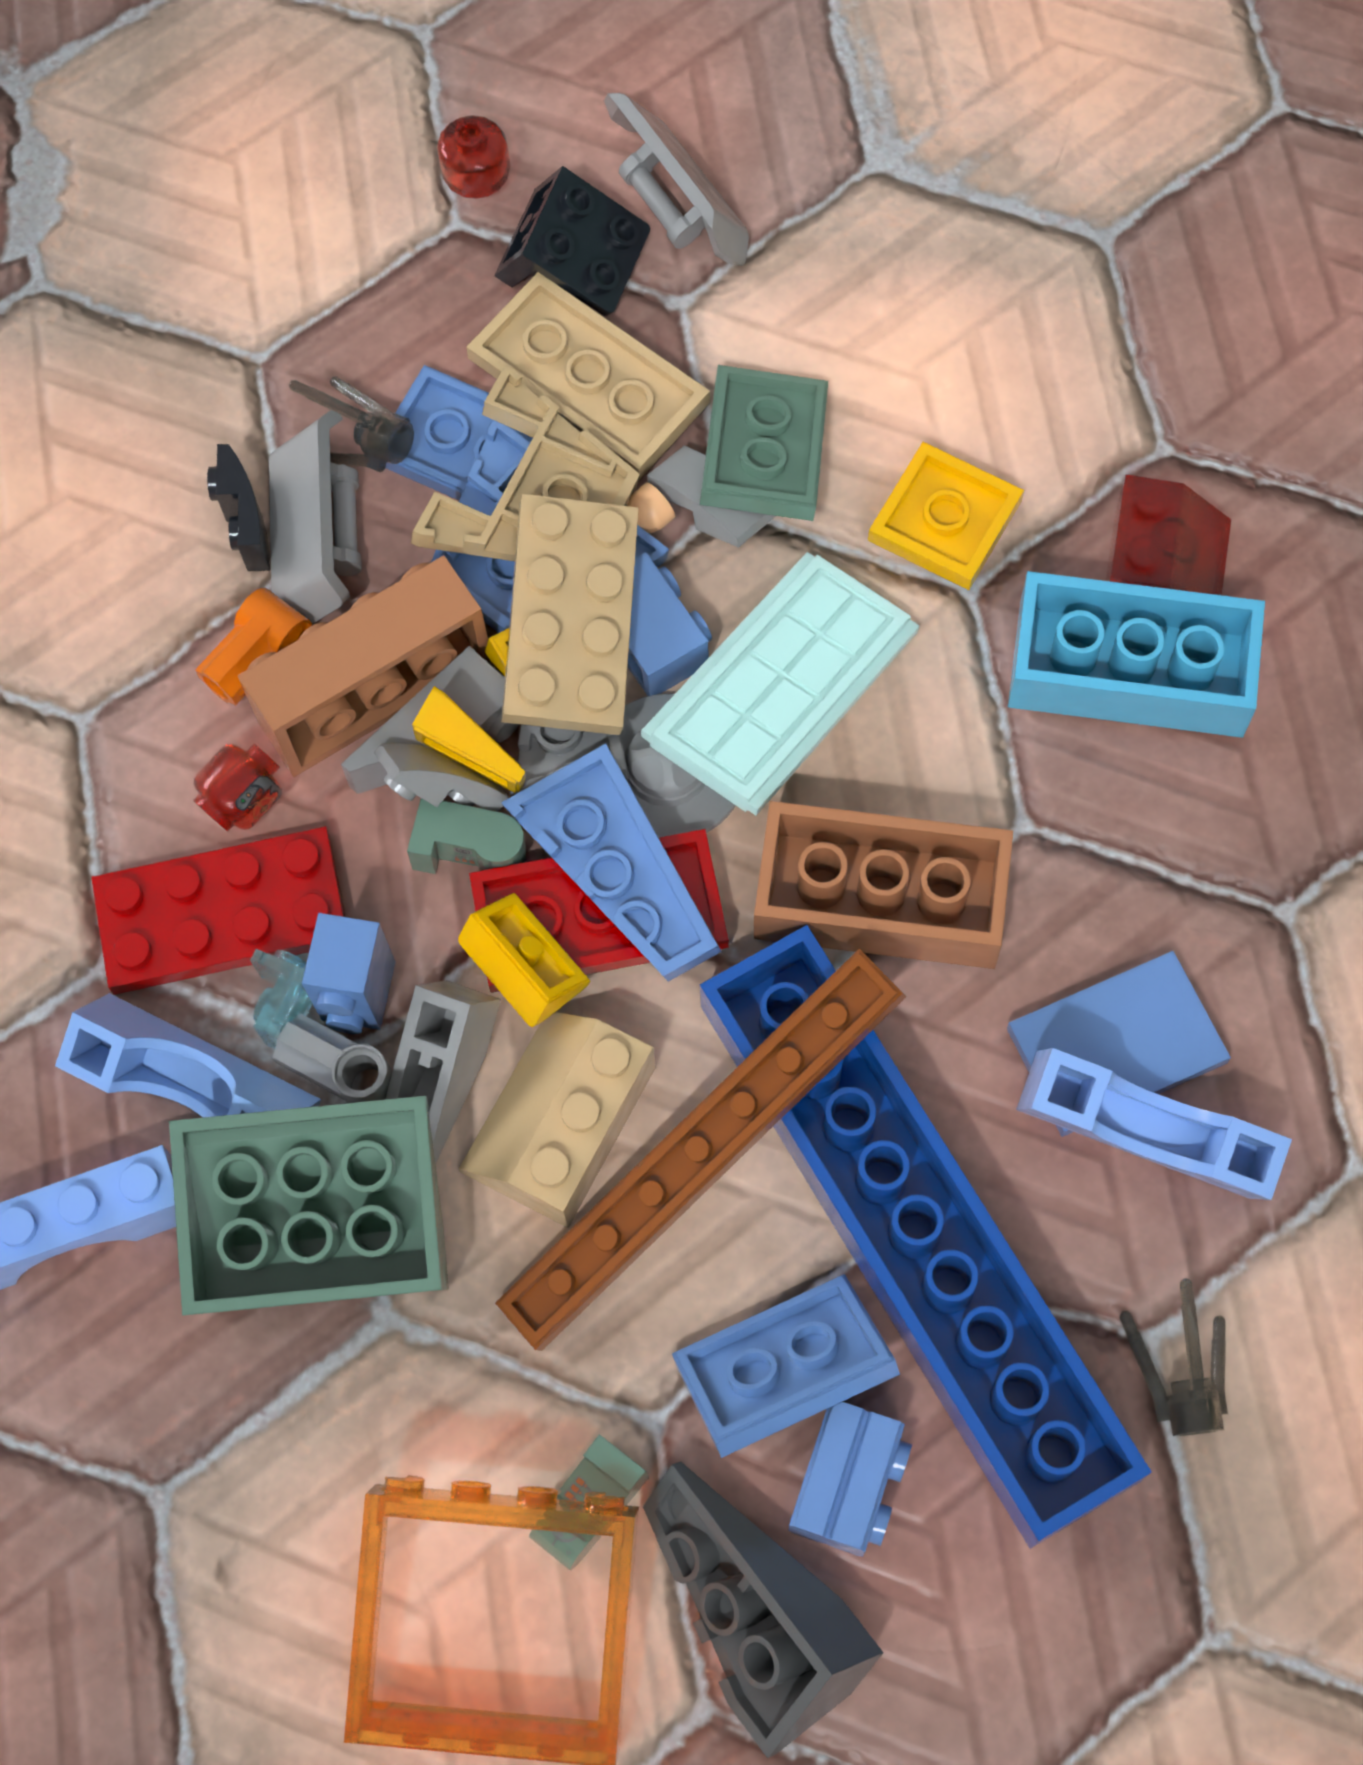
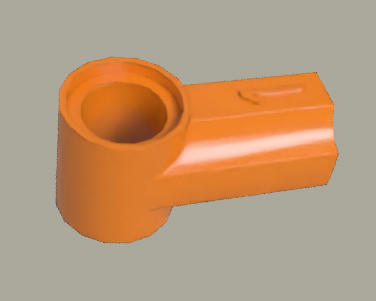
(260, 627)

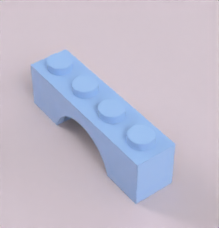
(135, 1051)
(1153, 1126)
(98, 1206)

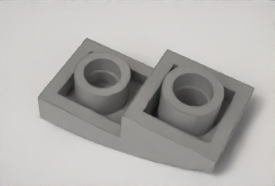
(681, 483)
(433, 776)

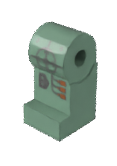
(465, 837)
(600, 1471)

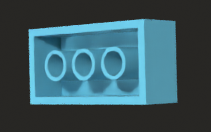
(1137, 654)

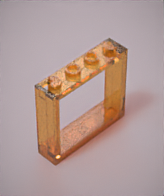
(483, 1730)

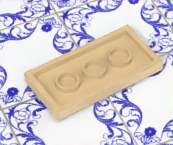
(591, 372)
(570, 615)

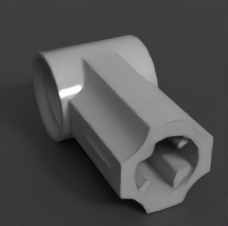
(330, 1060)

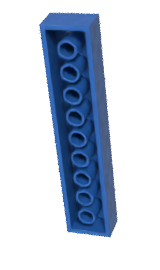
(936, 1260)

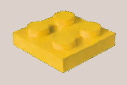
(945, 515)

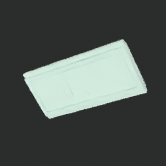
(780, 682)

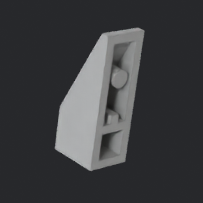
(468, 682)
(443, 1051)

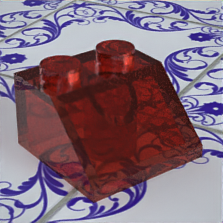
(1167, 538)

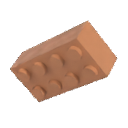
(363, 664)
(884, 884)

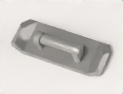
(710, 210)
(301, 522)

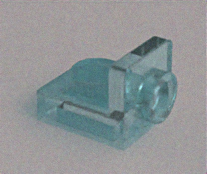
(285, 999)

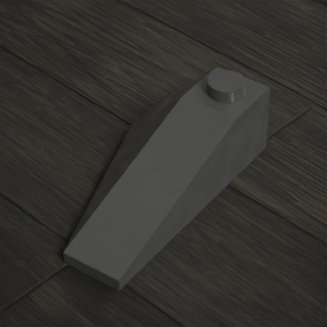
(774, 1625)

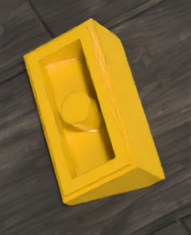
(522, 959)

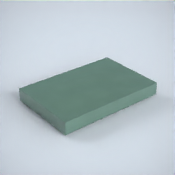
(764, 443)

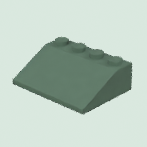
(307, 1205)

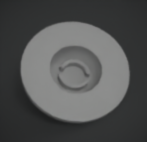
(665, 791)

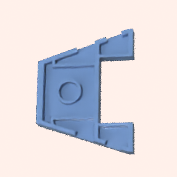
(491, 578)

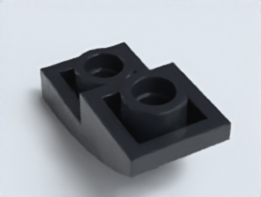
(246, 526)

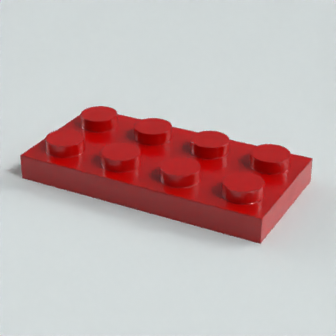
(214, 909)
(578, 922)

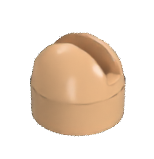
(653, 507)

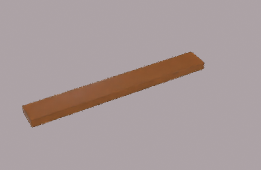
(700, 1150)

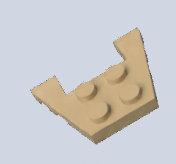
(556, 465)

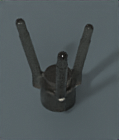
(380, 433)
(1195, 1402)

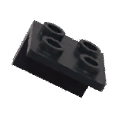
(575, 241)

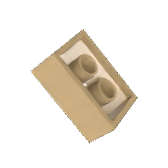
(560, 1114)

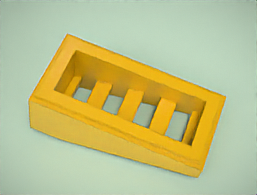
(456, 735)

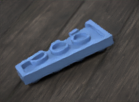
(611, 851)

